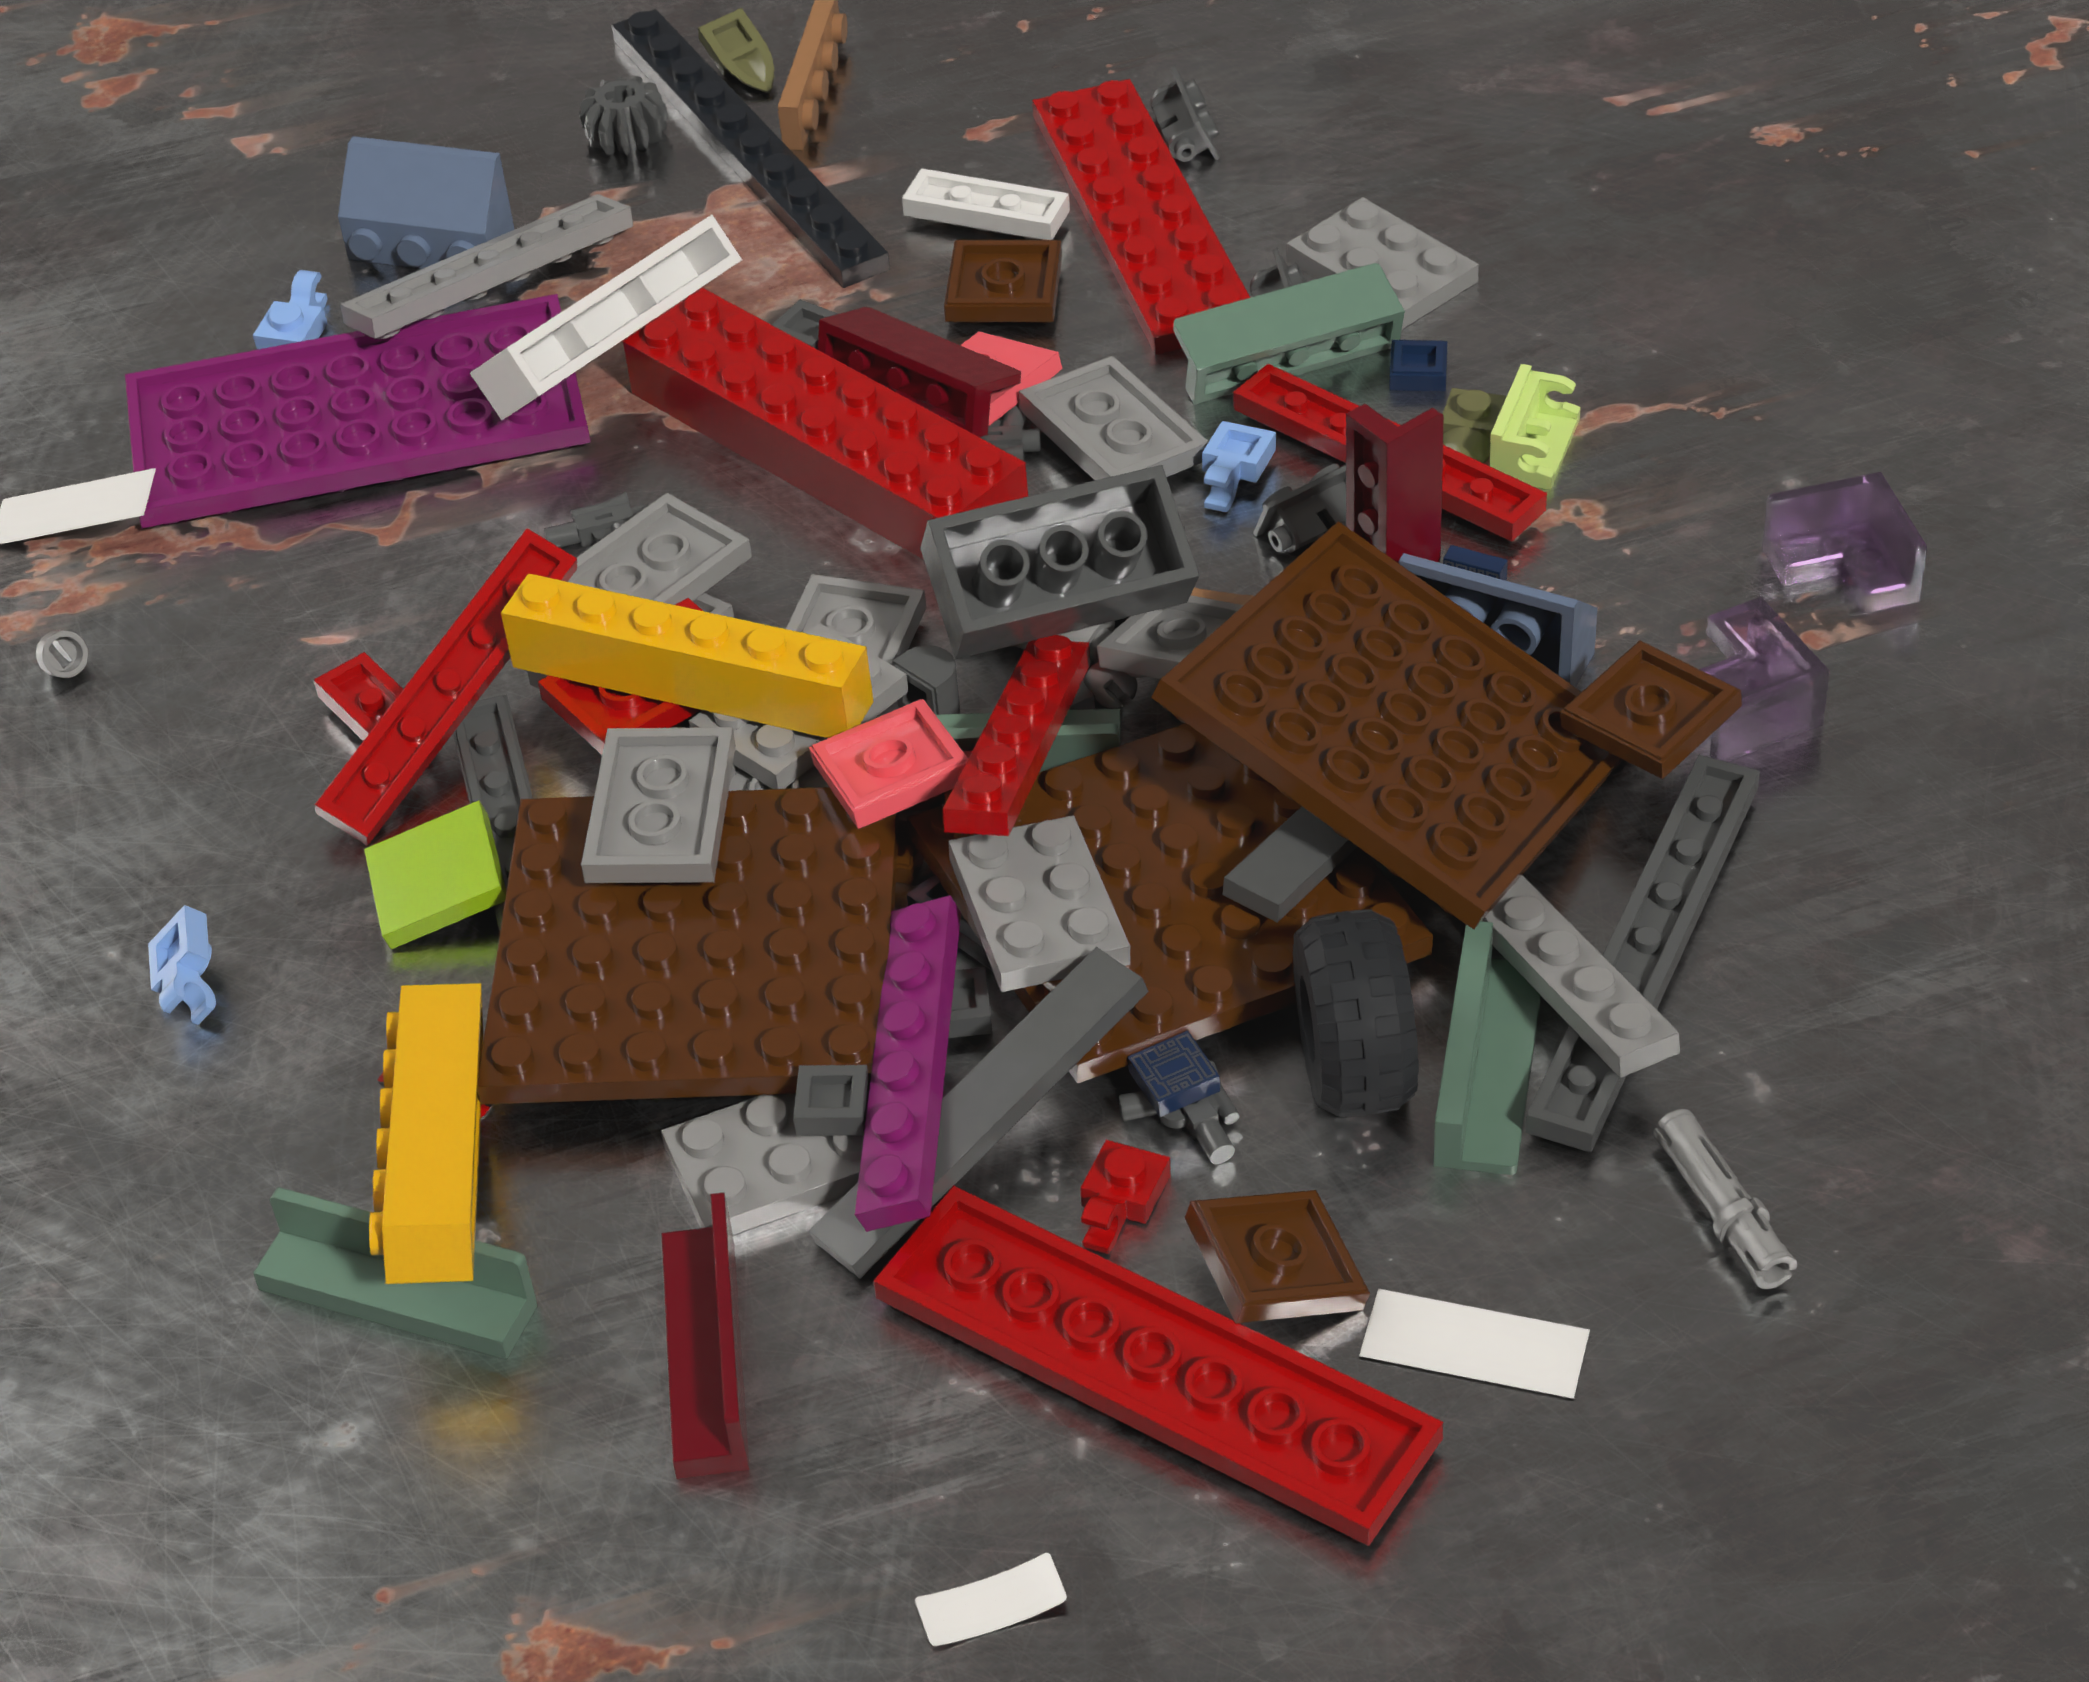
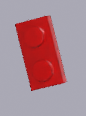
(358, 693)

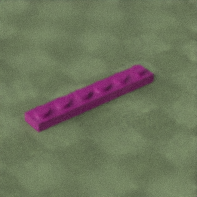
(909, 1066)

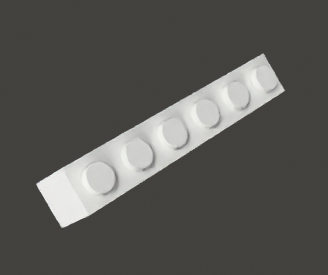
(605, 317)

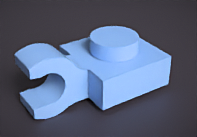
(298, 319)
(1234, 455)
(178, 960)

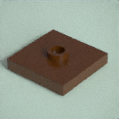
(1003, 281)
(1651, 709)
(1276, 1256)

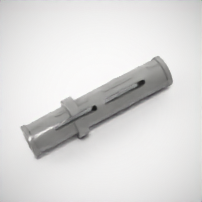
(1737, 1217)

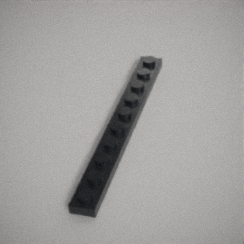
(752, 149)

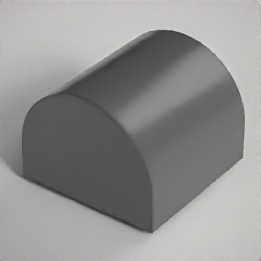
(930, 677)

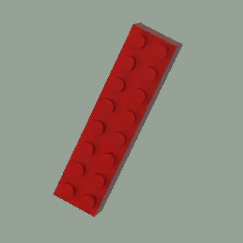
(815, 420)

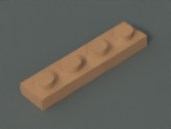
(809, 73)

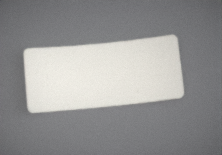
(991, 1602)

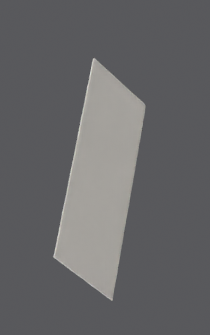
(75, 506)
(1475, 1343)

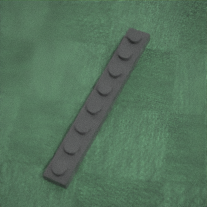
(1649, 940)

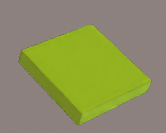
(435, 874)

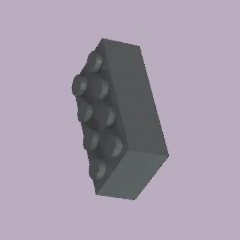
(1058, 561)

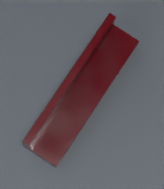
(917, 365)
(1395, 482)
(704, 1348)

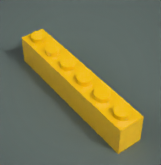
(688, 657)
(429, 1136)

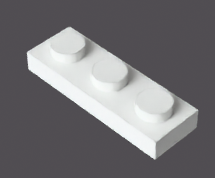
(986, 204)

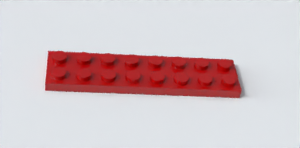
(1138, 207)
(1162, 1364)

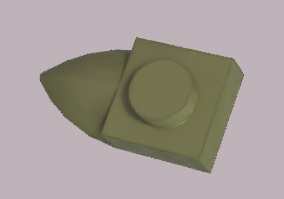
(739, 50)
(1470, 420)

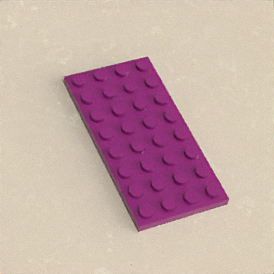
(338, 414)

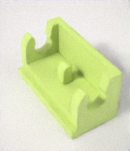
(1533, 428)

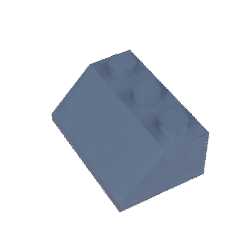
(419, 201)
(1541, 623)

